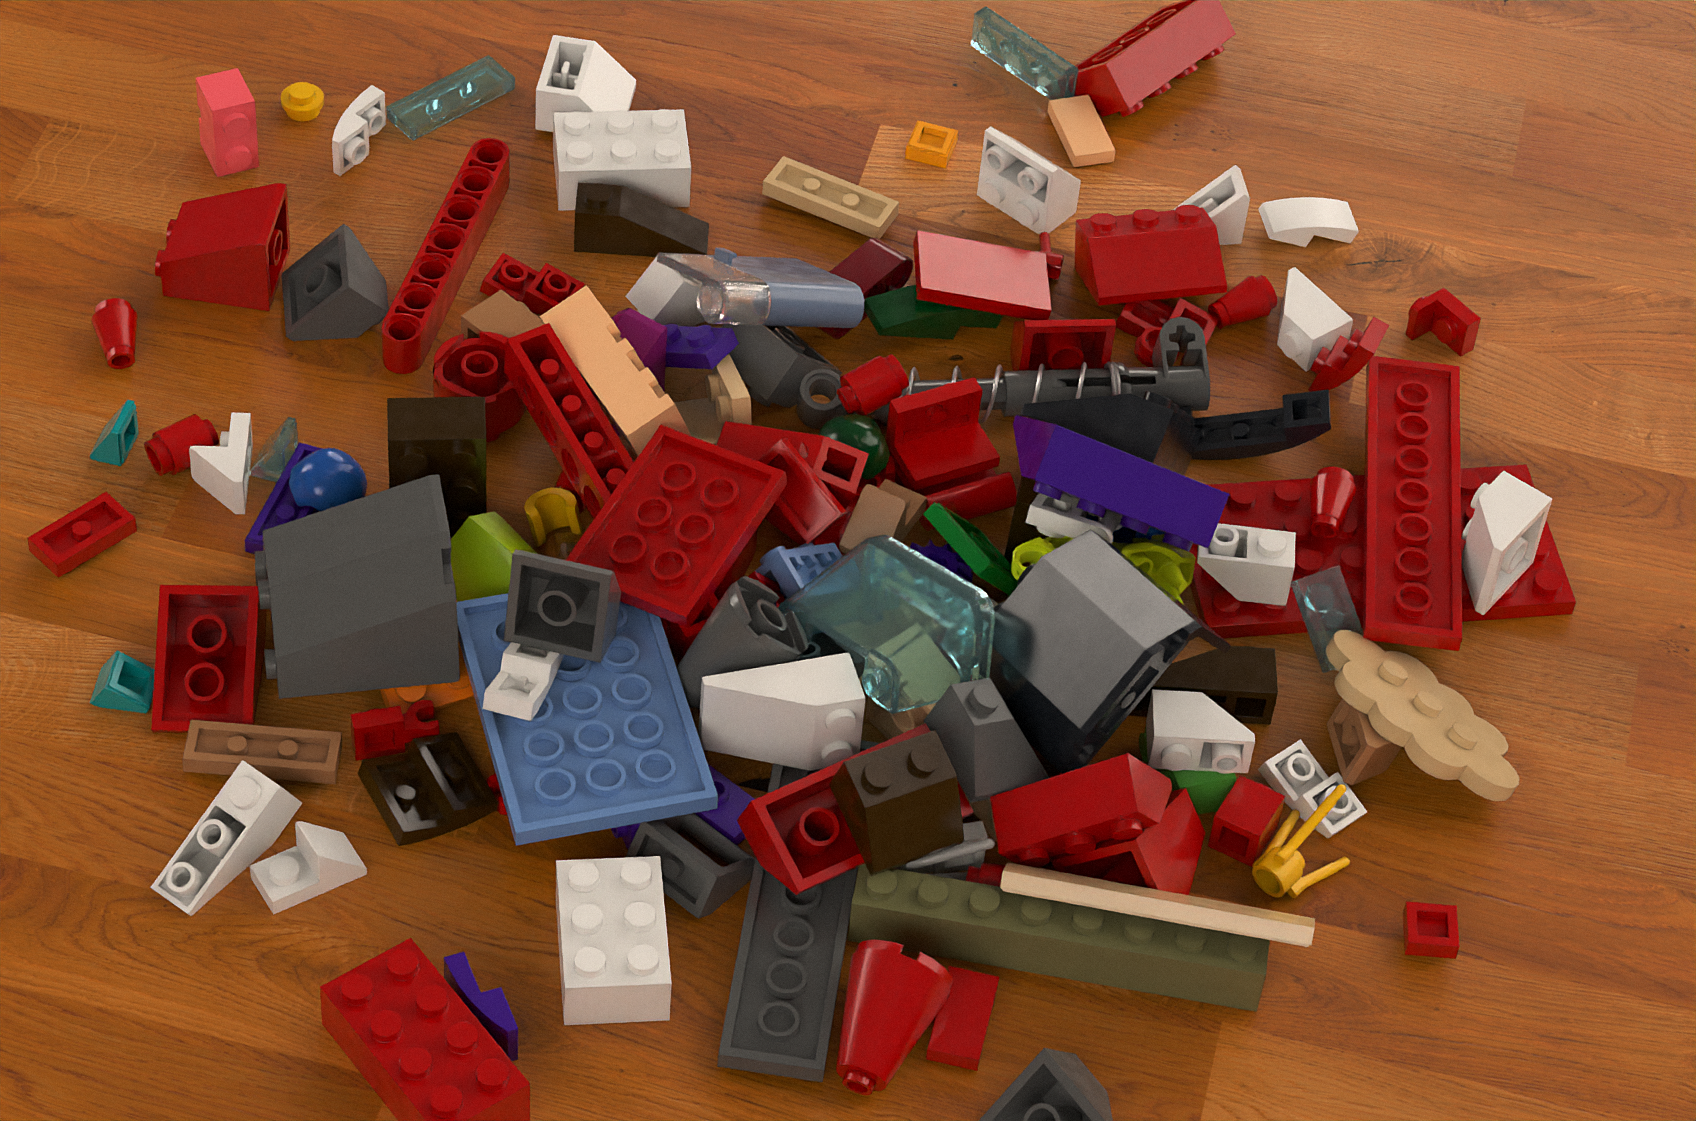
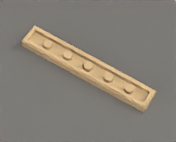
(1158, 904)

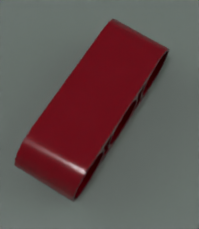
(875, 270)

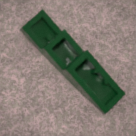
(904, 315)

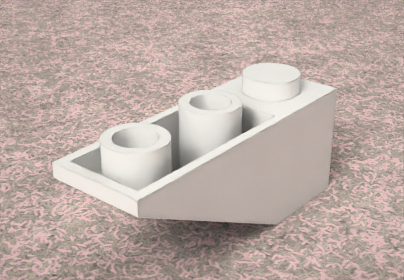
(227, 838)

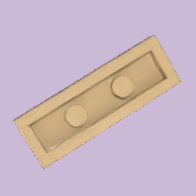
(830, 197)

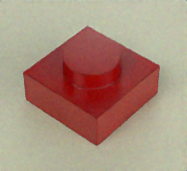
(1430, 930)

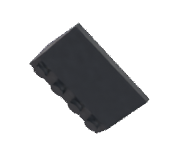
(1139, 426)

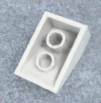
(785, 713)

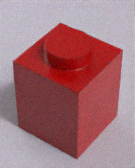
(1246, 820)

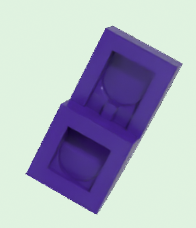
(488, 1006)

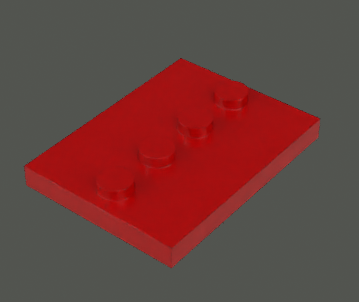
(678, 523)

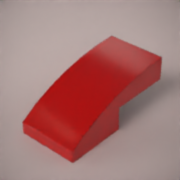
(1142, 315)

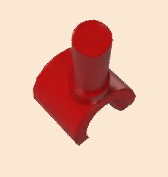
(1054, 260)

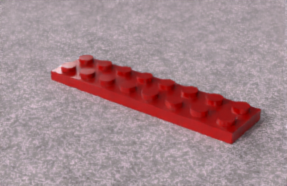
(1412, 504)

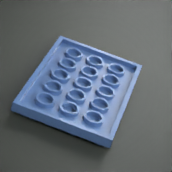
(607, 740)

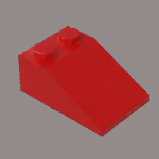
(207, 655)

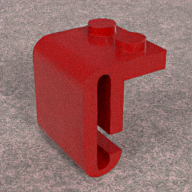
(946, 451)

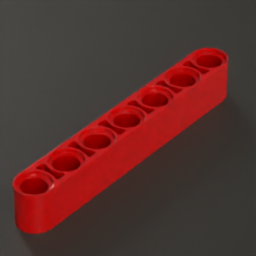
(445, 256)

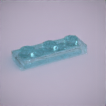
(1023, 55)

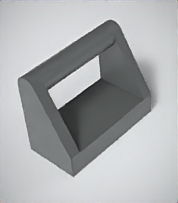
(687, 872)

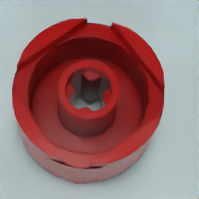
(477, 370)

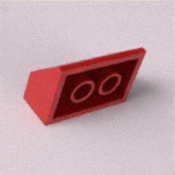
(1149, 255)
(1079, 810)

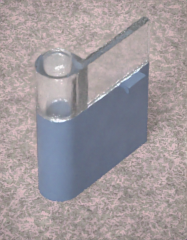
(768, 291)

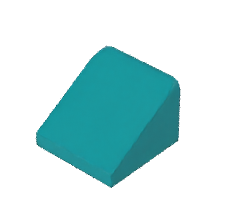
(117, 436)
(124, 684)

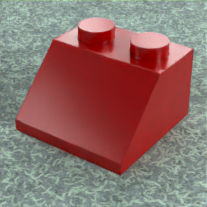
(1061, 343)

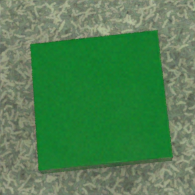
(973, 547)

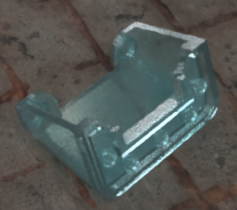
(906, 619)

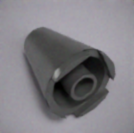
(741, 635)

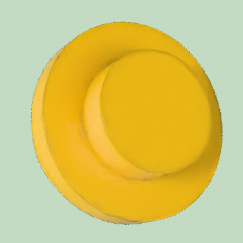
(302, 101)

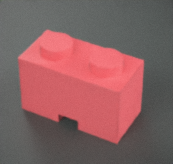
(227, 122)

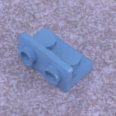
(798, 565)

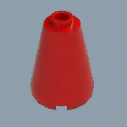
(886, 1012)

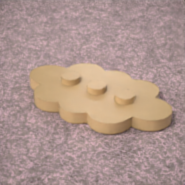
(1422, 716)

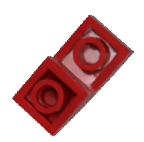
(535, 289)
(1346, 356)

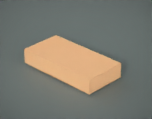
(1081, 131)

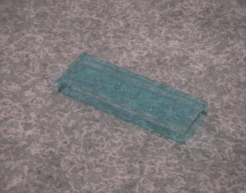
(450, 97)

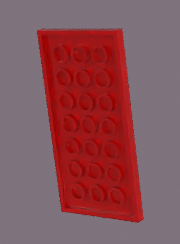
(1287, 507)

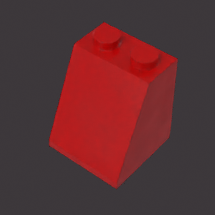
(228, 248)

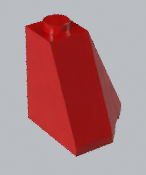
(1157, 859)

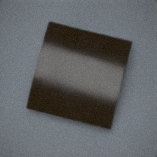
(428, 788)

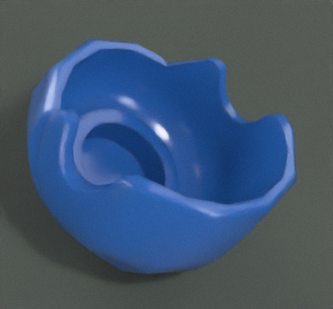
(327, 479)

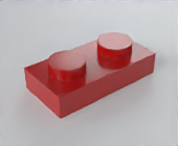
(82, 534)

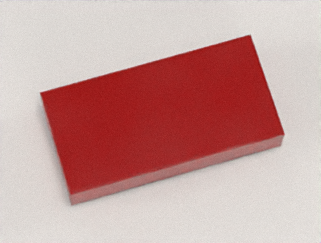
(805, 498)
(963, 1019)

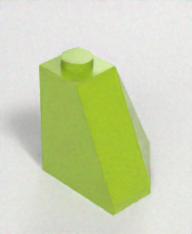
(483, 556)

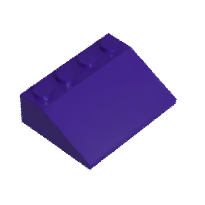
(1118, 483)

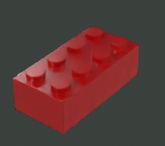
(421, 1042)

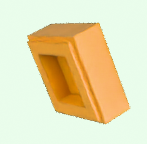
(931, 144)

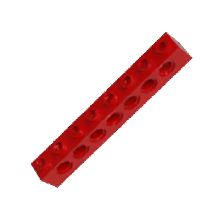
(578, 435)

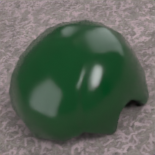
(861, 434)

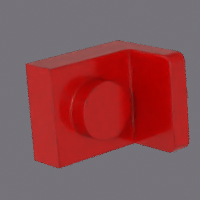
(1446, 318)

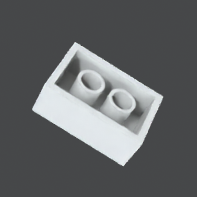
(623, 148)
(612, 940)

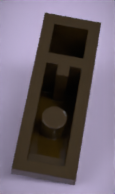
(629, 223)
(1237, 681)

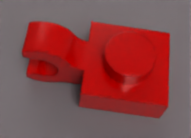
(387, 730)

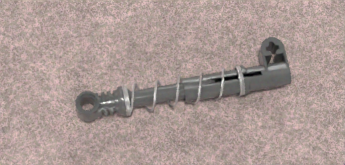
(1182, 384)

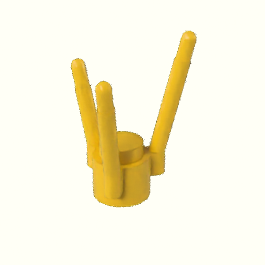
(1282, 867)

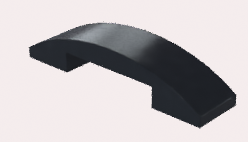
(1263, 431)

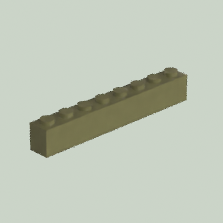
(1057, 938)

